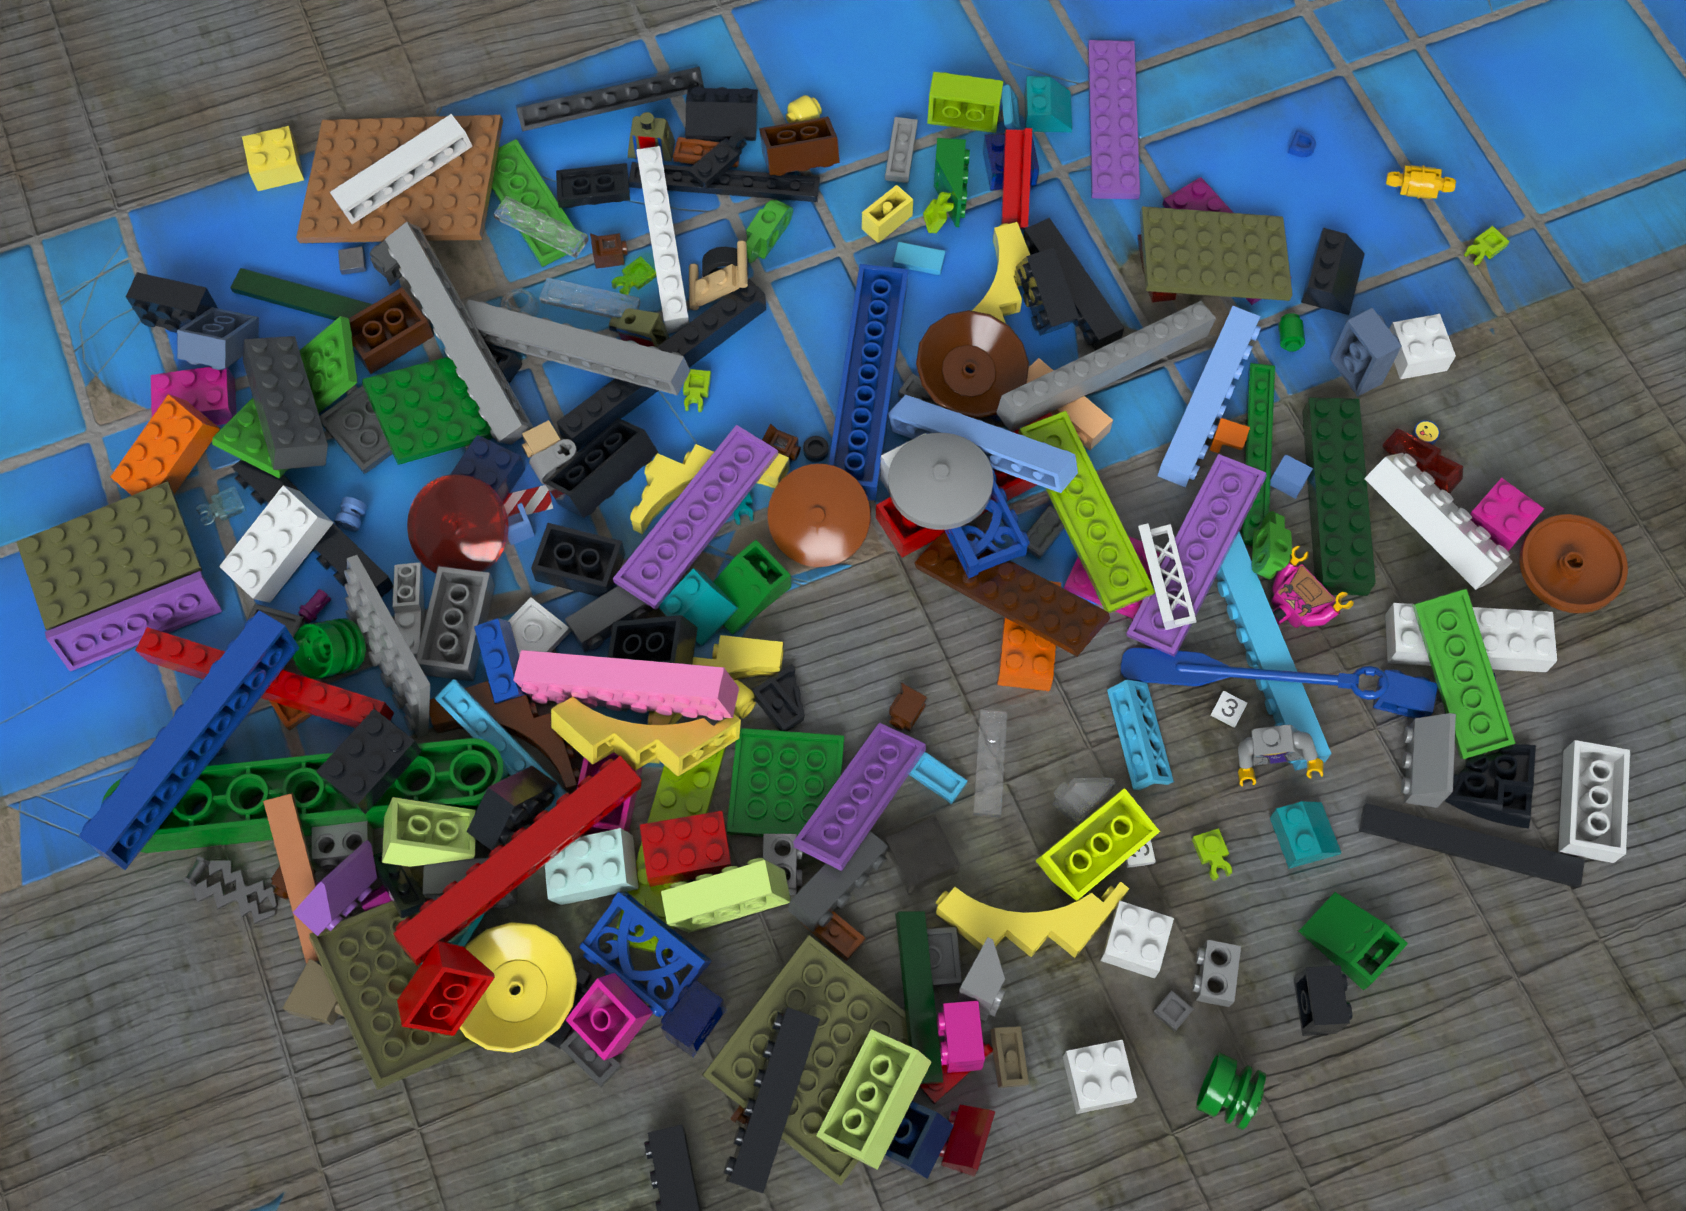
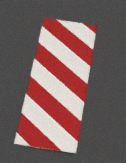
(533, 501)

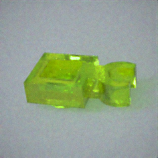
(635, 274)

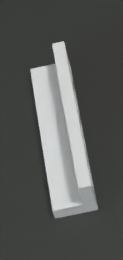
(1157, 578)

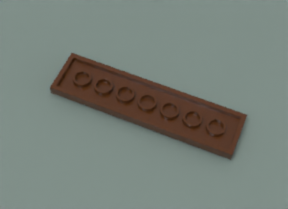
(1019, 596)

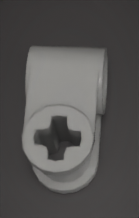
(552, 459)

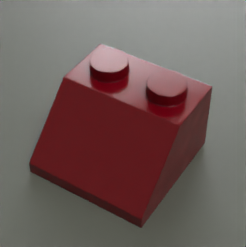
(967, 1139)

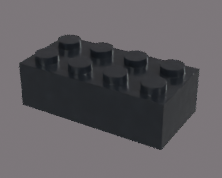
(601, 467)

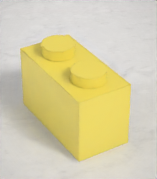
(887, 214)

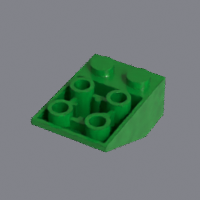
(952, 174)
(752, 584)
(1353, 939)

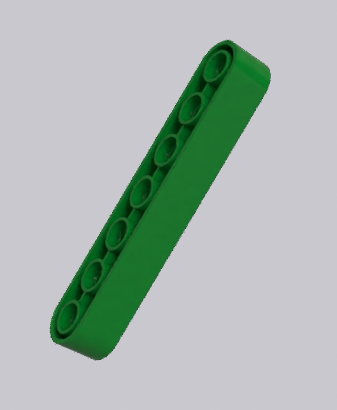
(234, 785)

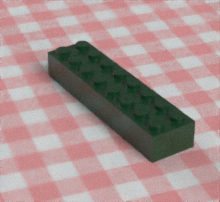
(1338, 496)

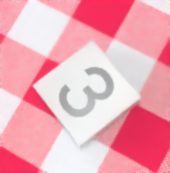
(1228, 709)
(1142, 857)

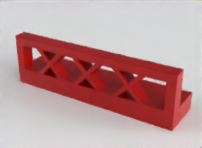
(1016, 177)

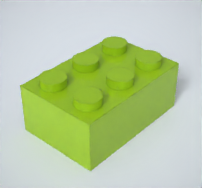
(964, 102)

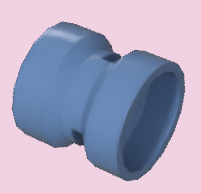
(350, 514)

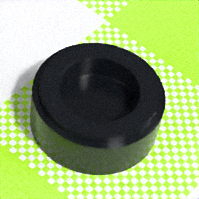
(815, 448)

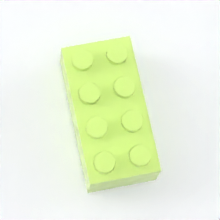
(725, 895)
(874, 1098)

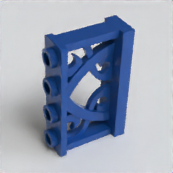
(968, 551)
(637, 914)

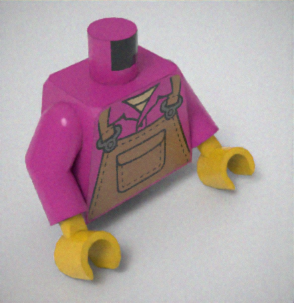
(1302, 597)

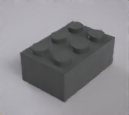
(440, 875)

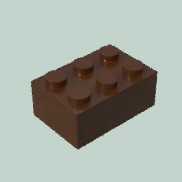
(799, 146)
(388, 330)

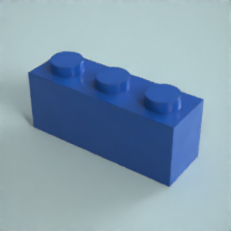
(499, 658)

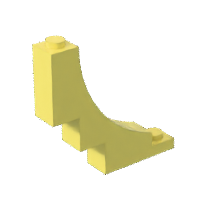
(1003, 294)
(675, 745)
(1067, 926)

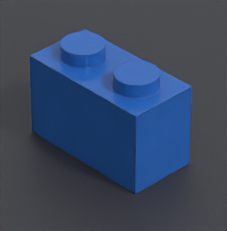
(1407, 695)

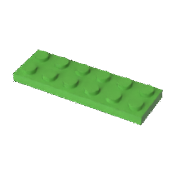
(520, 180)
(1463, 673)

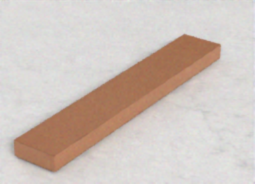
(293, 859)

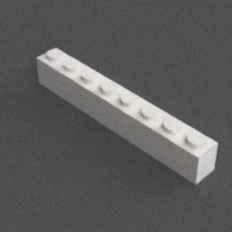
(662, 239)

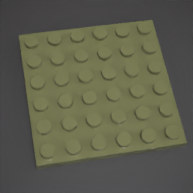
(847, 1009)

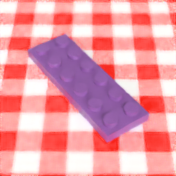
(125, 622)
(859, 796)

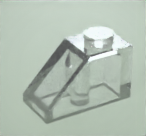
(1081, 796)

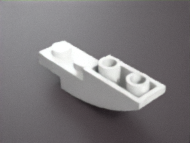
(409, 603)

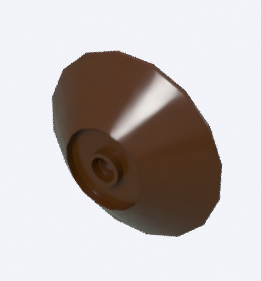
(976, 343)

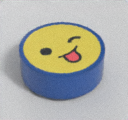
(1426, 431)

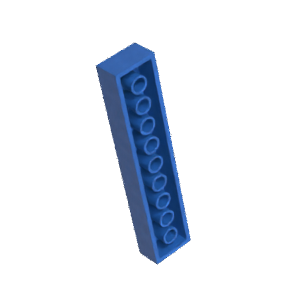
(869, 374)
(189, 740)

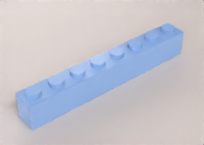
(1208, 398)
(1004, 449)

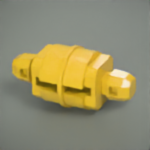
(1420, 181)

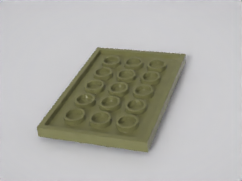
(1215, 253)
(108, 555)
(367, 979)

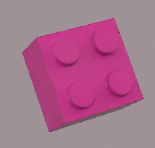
(1506, 514)
(609, 1016)
(962, 1036)

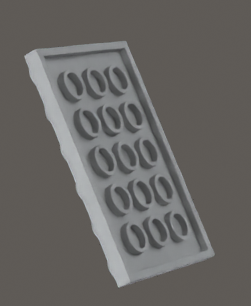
(387, 647)

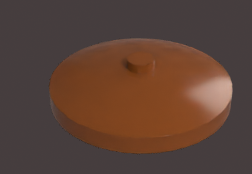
(819, 515)
(1573, 563)

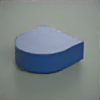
(1302, 144)

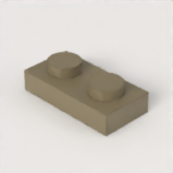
(1009, 1057)

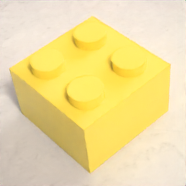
(273, 158)

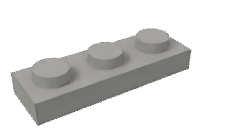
(901, 150)

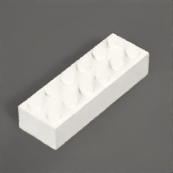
(1439, 519)
(1511, 638)

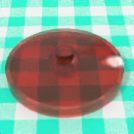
(457, 524)

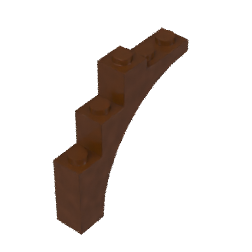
(520, 720)

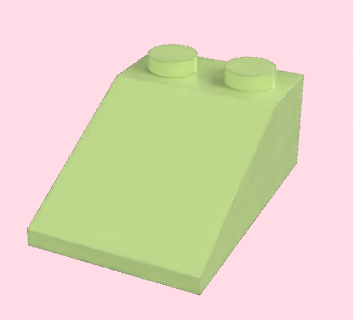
(426, 833)

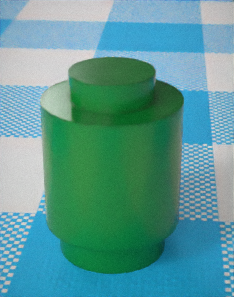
(1291, 332)

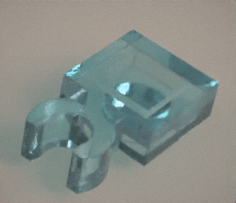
(225, 505)

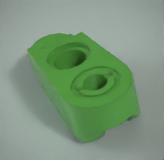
(767, 229)
(1271, 546)

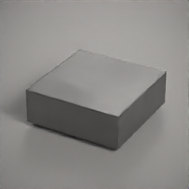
(352, 260)
(1173, 1011)

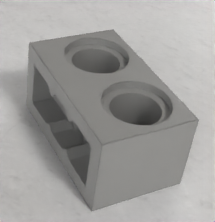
(343, 836)
(771, 843)
(1224, 974)

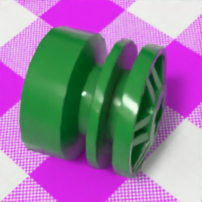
(329, 648)
(1231, 1091)

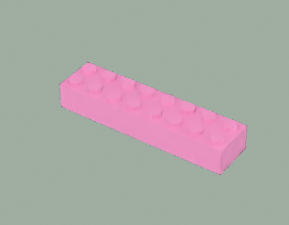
(628, 684)

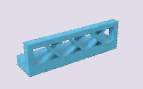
(1135, 734)

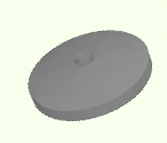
(940, 481)

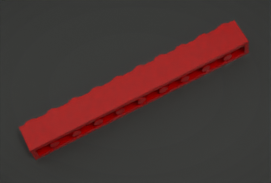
(286, 689)
(517, 860)

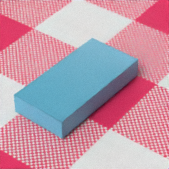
(1010, 108)
(919, 258)
(938, 777)

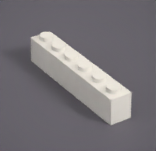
(401, 169)

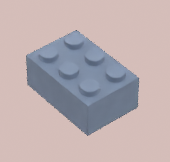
(216, 337)
(1365, 351)

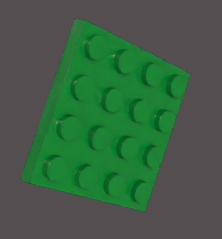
(425, 410)
(780, 780)

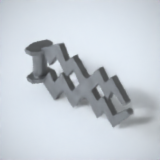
(241, 893)

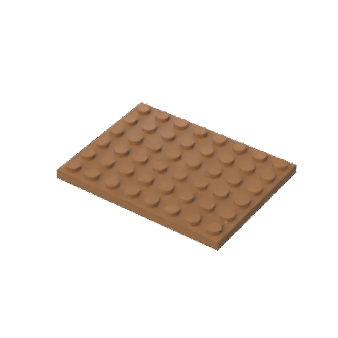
(443, 204)

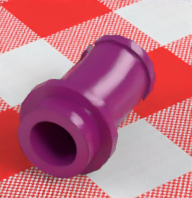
(314, 606)

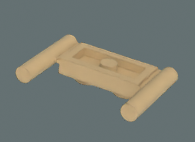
(719, 282)

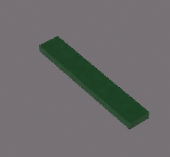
(295, 295)
(918, 990)

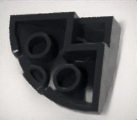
(1497, 786)

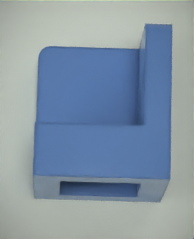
(1290, 476)
(519, 526)

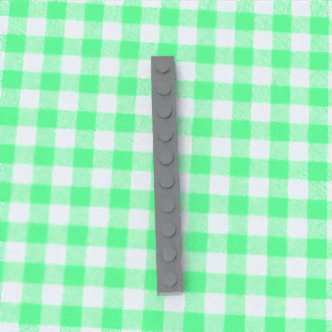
(458, 333)
(579, 347)
(1104, 365)

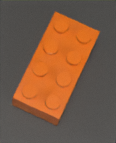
(166, 447)
(1025, 658)

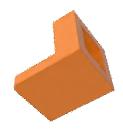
(1229, 434)

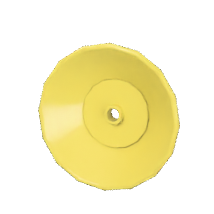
(547, 978)

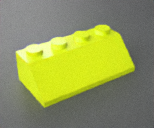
(1098, 845)

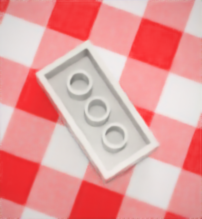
(276, 544)
(1594, 801)

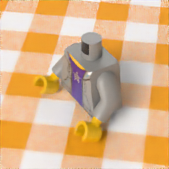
(1276, 746)

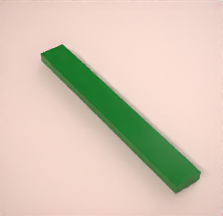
(1259, 441)

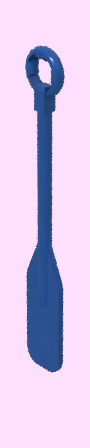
(1199, 669)

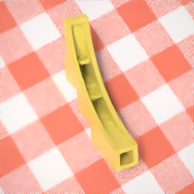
(669, 478)
(741, 660)

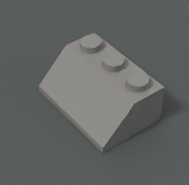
(1429, 760)
(984, 981)

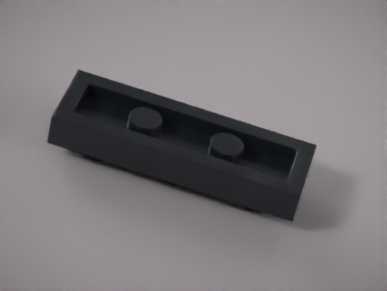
(400, 886)

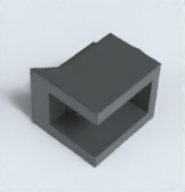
(385, 263)

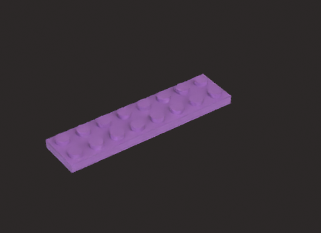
(1113, 120)
(695, 517)
(1201, 548)

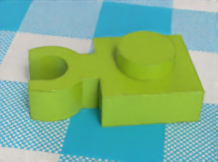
(935, 213)
(1488, 244)
(696, 386)
(1212, 850)

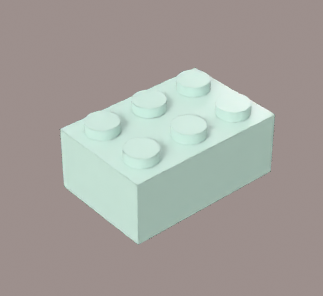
(593, 868)

